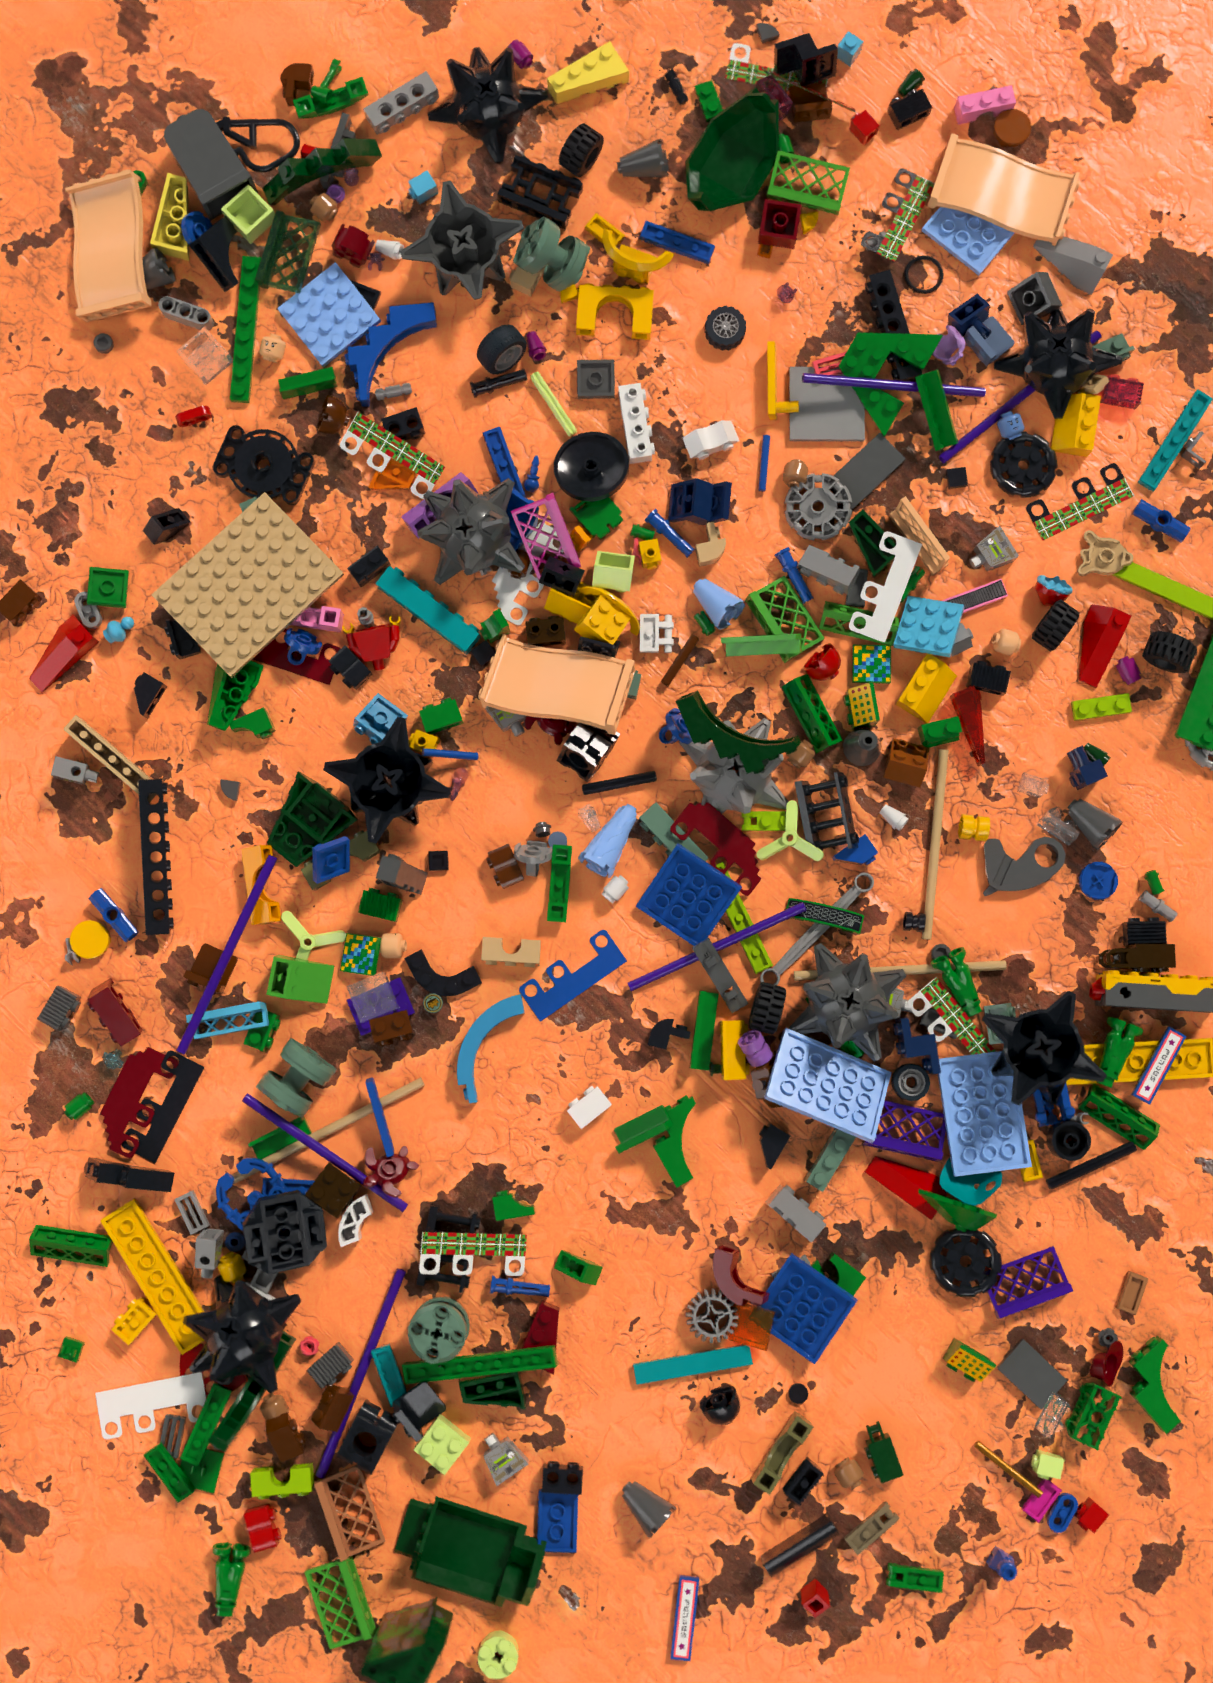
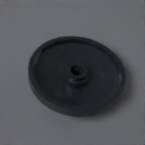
(591, 466)

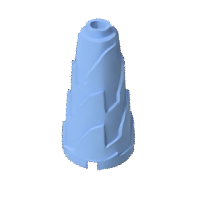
(607, 845)

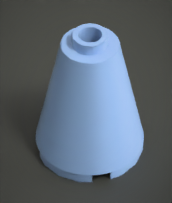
(718, 603)

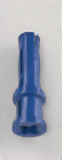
(663, 527)
(790, 567)
(544, 1290)

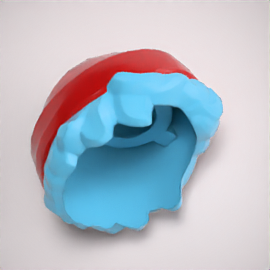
(1052, 589)

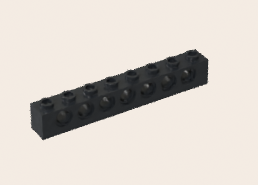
(153, 925)

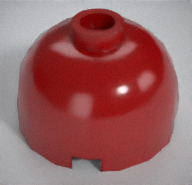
(823, 664)

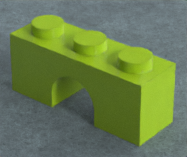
(266, 1484)

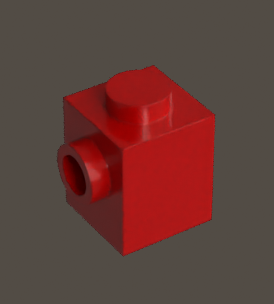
(863, 126)
(1090, 1515)
(815, 1598)

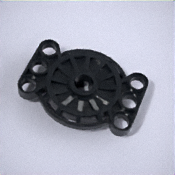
(267, 479)

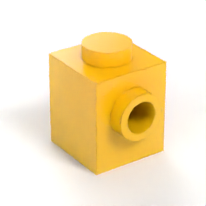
(650, 554)
(423, 740)

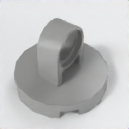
(532, 854)

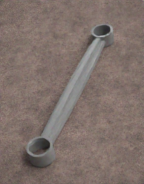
(815, 931)

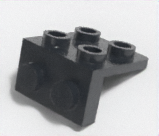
(599, 647)
(417, 1408)

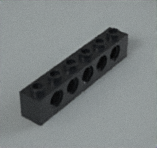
(884, 282)

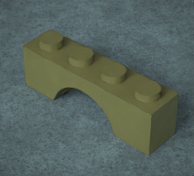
(358, 847)
(787, 1442)

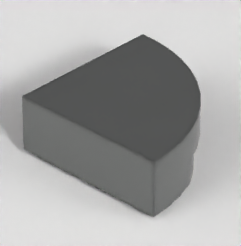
(767, 32)
(230, 788)

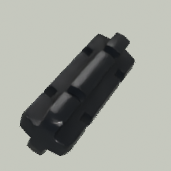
(676, 87)

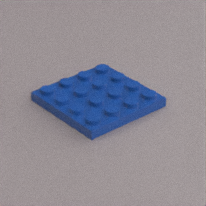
(688, 895)
(806, 1308)

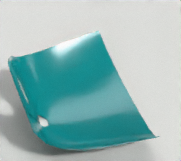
(963, 1186)

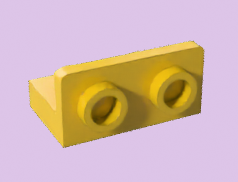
(133, 1321)

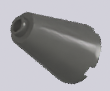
(645, 161)
(156, 270)
(862, 747)
(1093, 822)
(647, 1507)

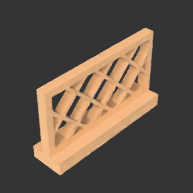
(915, 529)

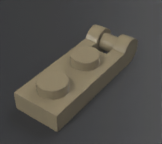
(871, 1528)

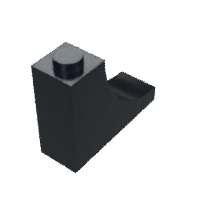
(213, 251)

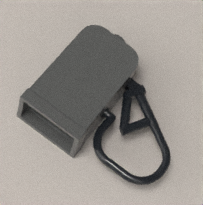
(211, 162)

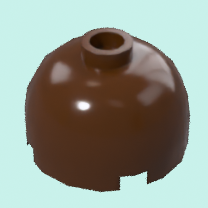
(333, 416)

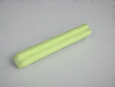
(553, 404)

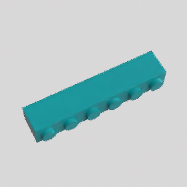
(428, 610)

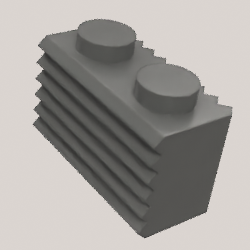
(59, 1008)
(330, 1365)

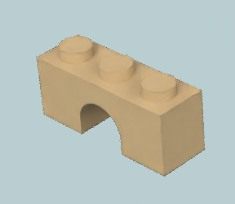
(493, 952)

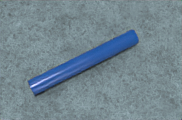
(764, 463)
(449, 754)

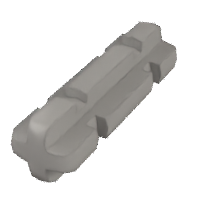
(393, 391)

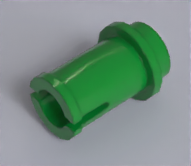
(642, 533)
(707, 627)
(1154, 882)

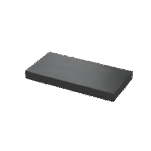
(869, 468)

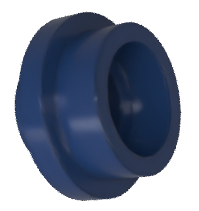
(241, 1242)

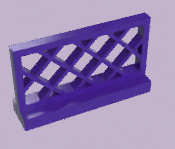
(908, 1147)
(1035, 1298)

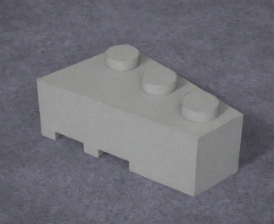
(828, 570)
(796, 1212)

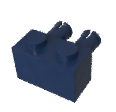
(1084, 771)

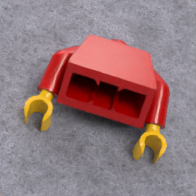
(374, 642)

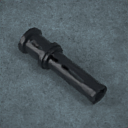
(489, 385)

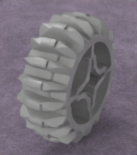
(703, 1317)

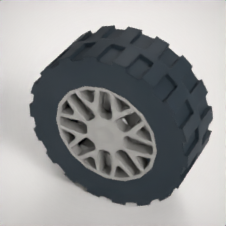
(725, 328)

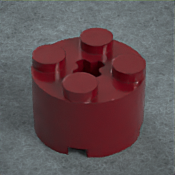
(352, 245)

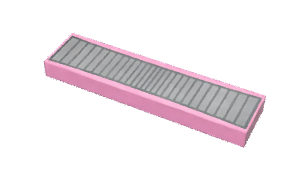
(980, 596)

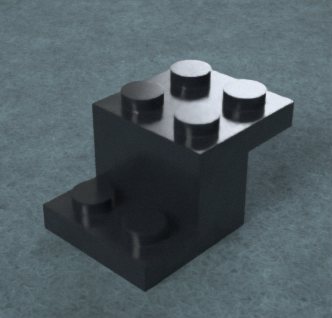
(804, 58)

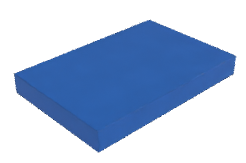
(558, 1522)

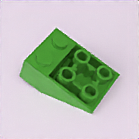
(300, 979)

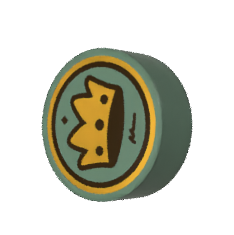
(433, 1003)

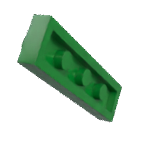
(206, 1424)

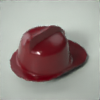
(1107, 1364)

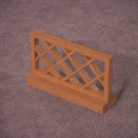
(332, 1517)

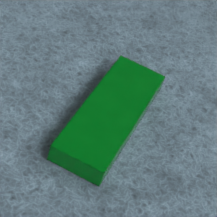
(169, 1472)

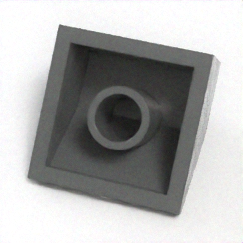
(1034, 295)

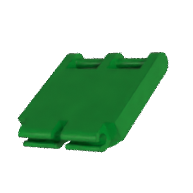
(597, 516)

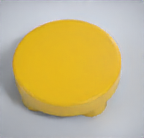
(90, 939)

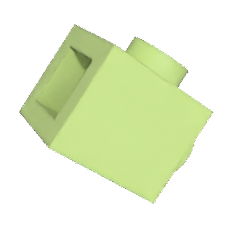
(1047, 1464)

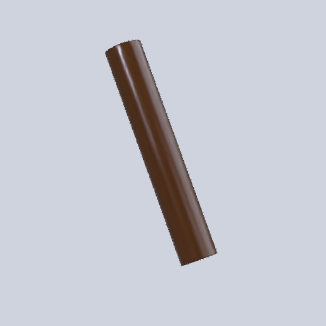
(680, 659)

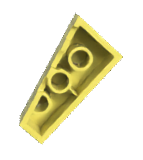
(590, 73)
(167, 230)

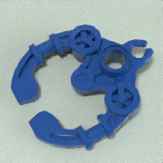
(227, 1181)

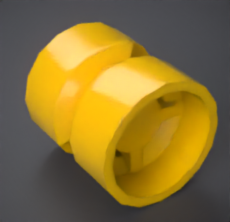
(971, 827)

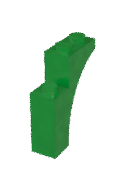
(670, 1148)
(1149, 1391)

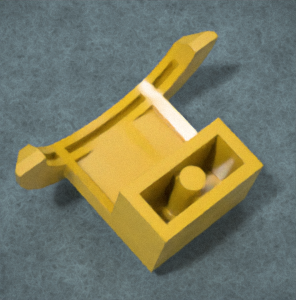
(633, 262)
(606, 617)

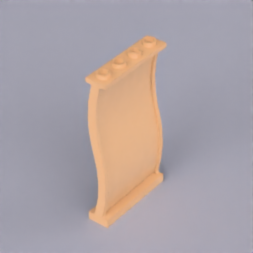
(1004, 190)
(108, 246)
(557, 684)

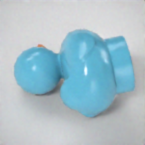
(116, 630)

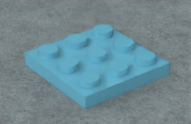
(929, 626)

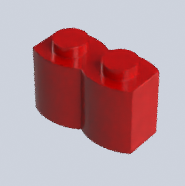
(262, 1528)

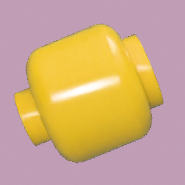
(232, 1267)

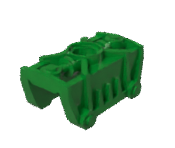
(1085, 1408)

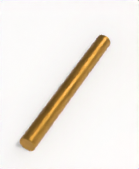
(1008, 1469)

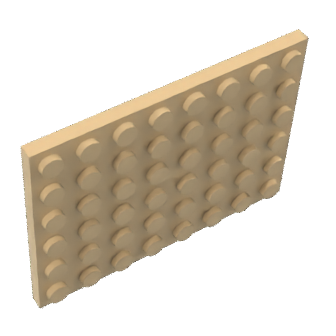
(247, 584)

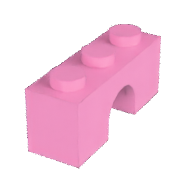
(972, 105)
(322, 619)

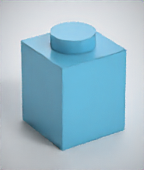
(849, 48)
(422, 187)

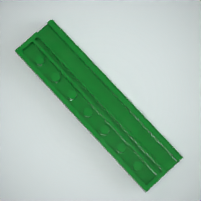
(1197, 717)

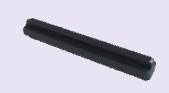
(620, 782)

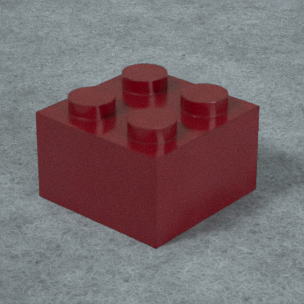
(779, 224)

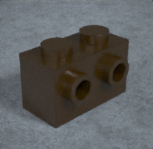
(546, 631)

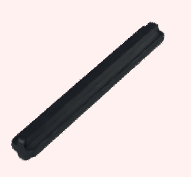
(1091, 1165)

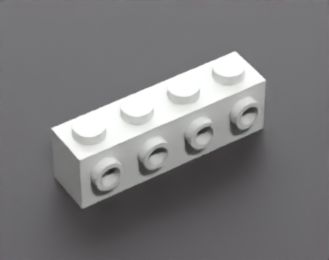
(635, 423)

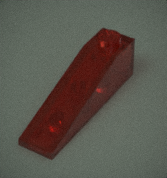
(969, 710)

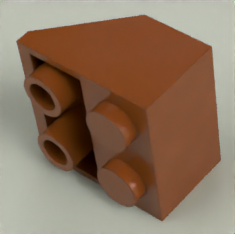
(906, 762)

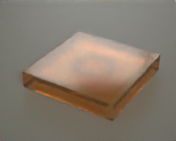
(753, 1326)

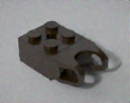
(1141, 958)

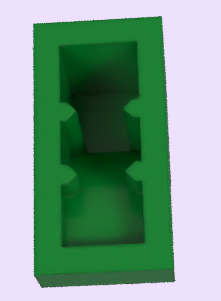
(494, 627)
(256, 722)
(508, 1207)
(578, 1268)
(847, 1276)

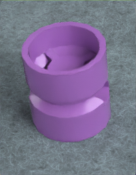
(755, 1048)

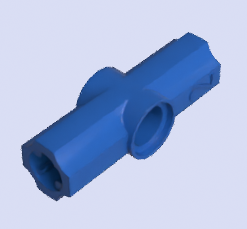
(1150, 515)
(105, 906)

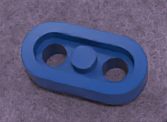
(1063, 1512)

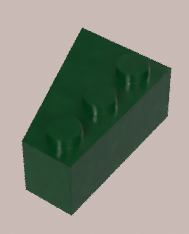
(868, 537)
(494, 1389)

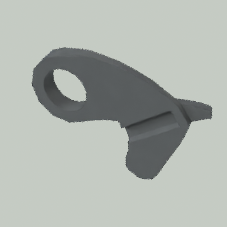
(1025, 873)

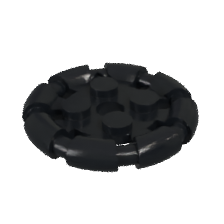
(1032, 457)
(969, 1273)

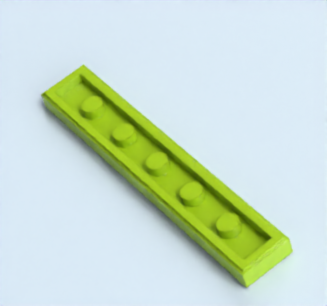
(1167, 589)
(752, 945)

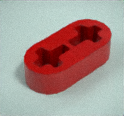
(193, 416)

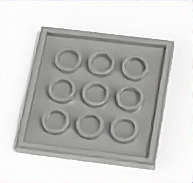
(825, 411)

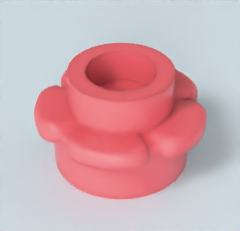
(304, 1346)

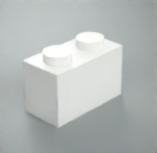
(588, 1107)

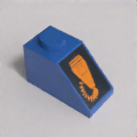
(863, 854)

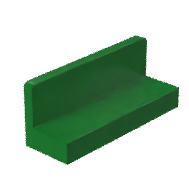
(307, 383)
(642, 1128)
(277, 1139)

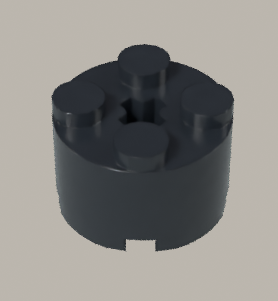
(1073, 1149)

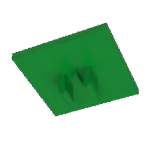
(206, 1474)

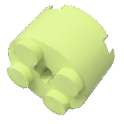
(492, 1665)

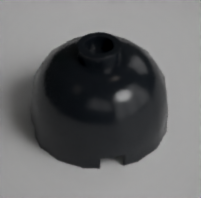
(721, 1405)

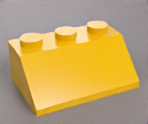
(1078, 427)
(568, 606)
(926, 688)
(732, 1057)

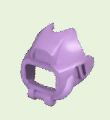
(948, 345)

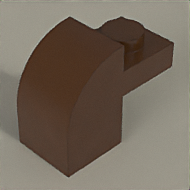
(296, 77)

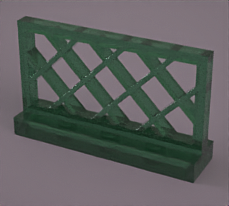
(274, 245)

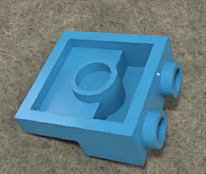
(377, 718)

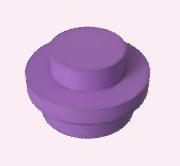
(336, 192)

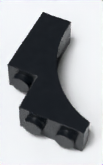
(128, 1175)

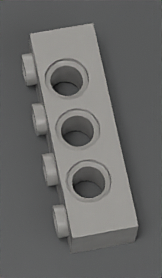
(404, 94)

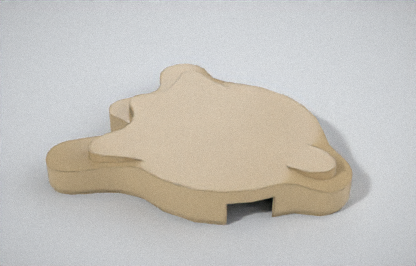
(1103, 556)

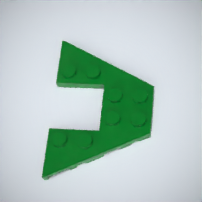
(867, 357)

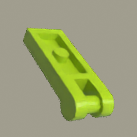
(764, 821)

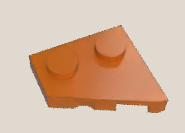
(393, 477)

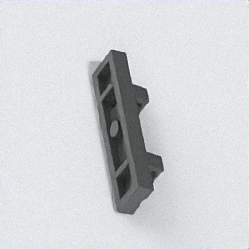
(342, 131)
(720, 975)

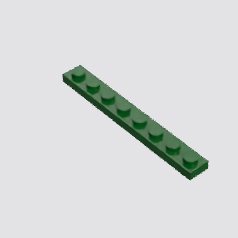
(245, 331)
(481, 1364)

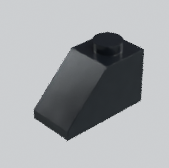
(165, 525)
(148, 693)
(772, 1143)

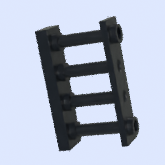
(808, 810)
(435, 1216)

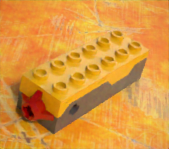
(1153, 992)

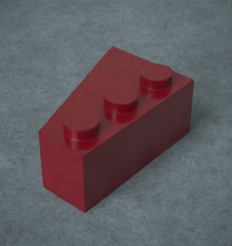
(114, 1013)
(543, 1329)

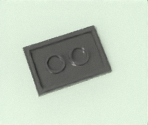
(1031, 1373)

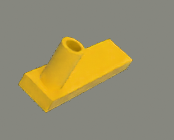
(773, 406)

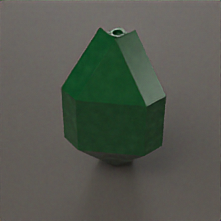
(734, 153)

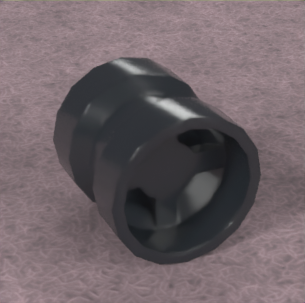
(915, 921)

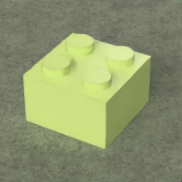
(249, 213)
(613, 571)
(442, 1444)

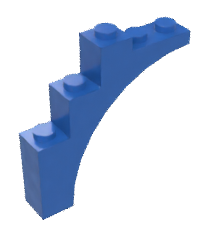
(401, 322)

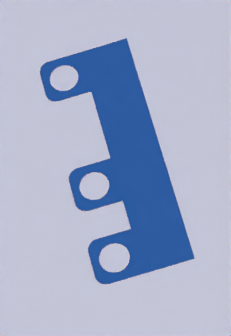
(574, 983)

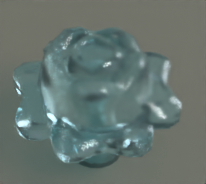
(113, 1060)

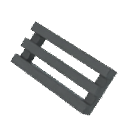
(182, 1419)

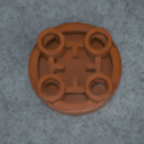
(1012, 128)

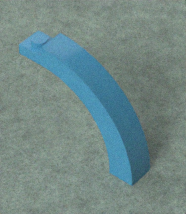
(481, 1027)

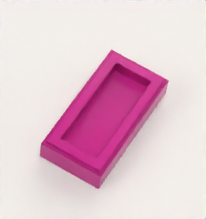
(1037, 1507)

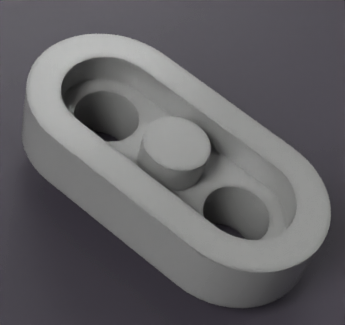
(86, 612)

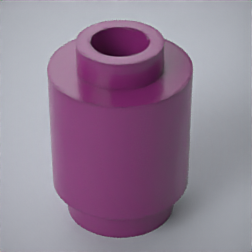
(522, 56)
(1128, 670)

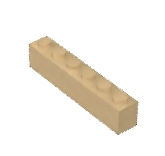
(107, 754)

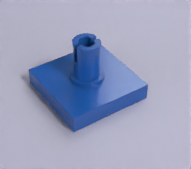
(331, 859)

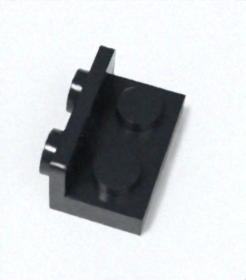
(182, 643)

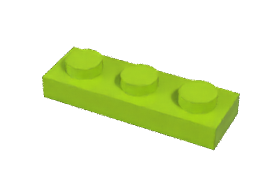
(1101, 707)

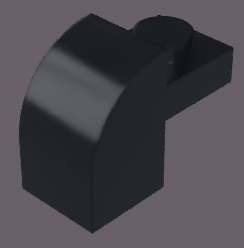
(662, 1030)

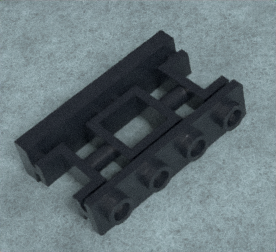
(535, 205)

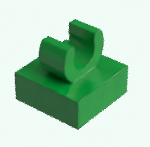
(71, 1349)

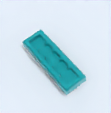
(389, 1372)

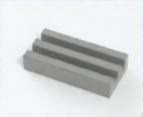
(199, 1209)

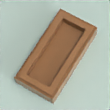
(1132, 1293)

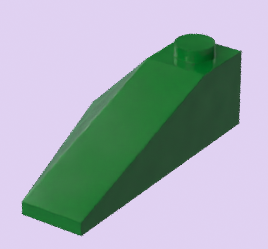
(231, 693)
(958, 1212)

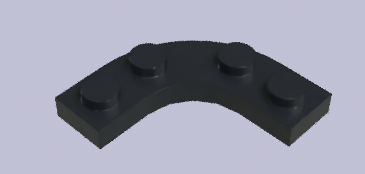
(440, 984)

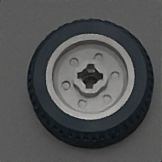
(501, 349)

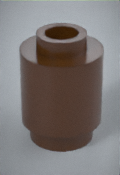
(526, 561)

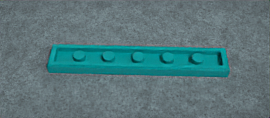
(1175, 440)
(692, 1364)

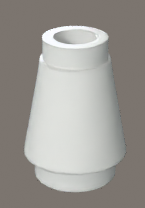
(389, 248)
(894, 817)

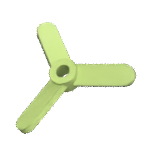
(797, 842)
(317, 939)

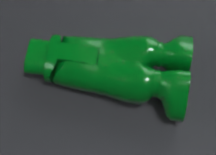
(959, 980)
(1117, 1049)
(228, 1575)

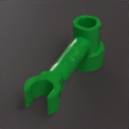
(322, 92)

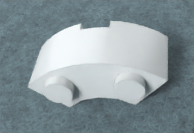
(711, 439)
(352, 1220)

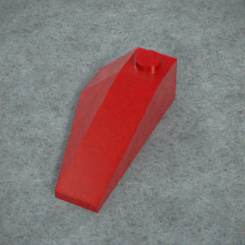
(1101, 636)
(64, 650)
(906, 1182)

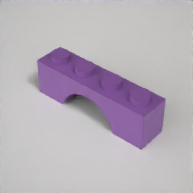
(422, 515)

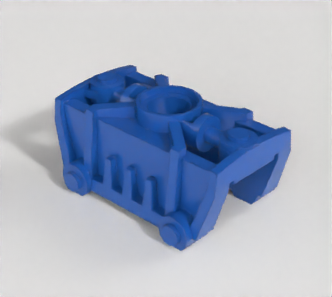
(1066, 1110)

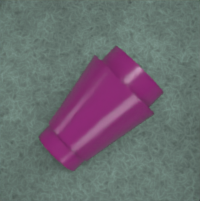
(535, 346)

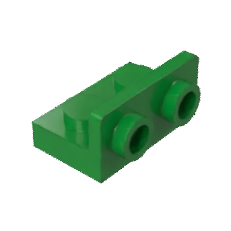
(261, 1037)

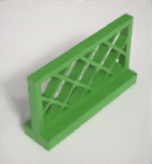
(799, 197)
(769, 623)
(357, 1598)

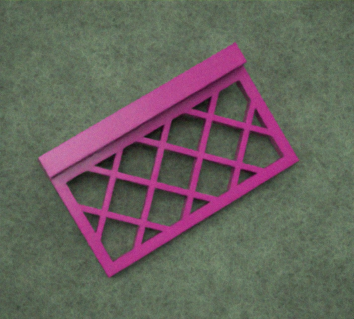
(559, 526)

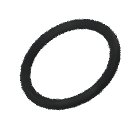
(923, 258)

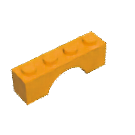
(266, 909)

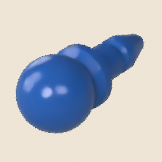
(531, 483)

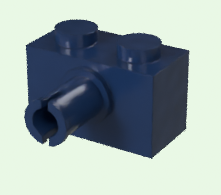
(970, 314)

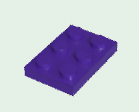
(401, 997)

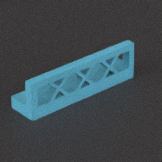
(234, 1011)

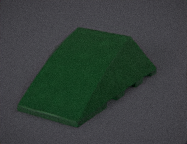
(308, 819)

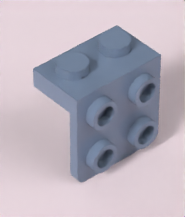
(991, 347)

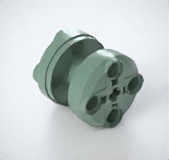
(541, 248)
(287, 1090)
(446, 1339)

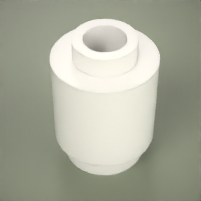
(615, 889)

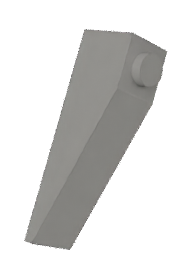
(1077, 261)

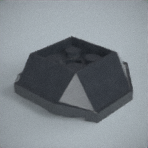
(287, 1250)

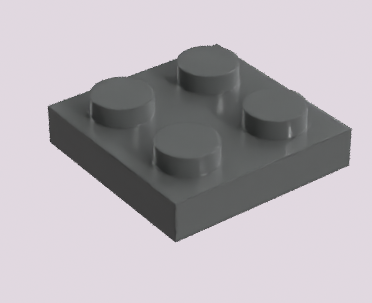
(595, 379)

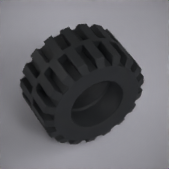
(581, 150)
(1055, 625)
(1169, 652)
(767, 1008)

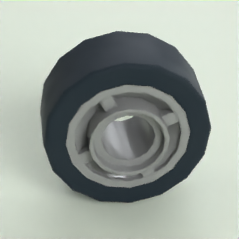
(921, 1079)

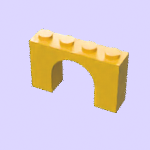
(593, 297)

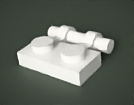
(650, 633)

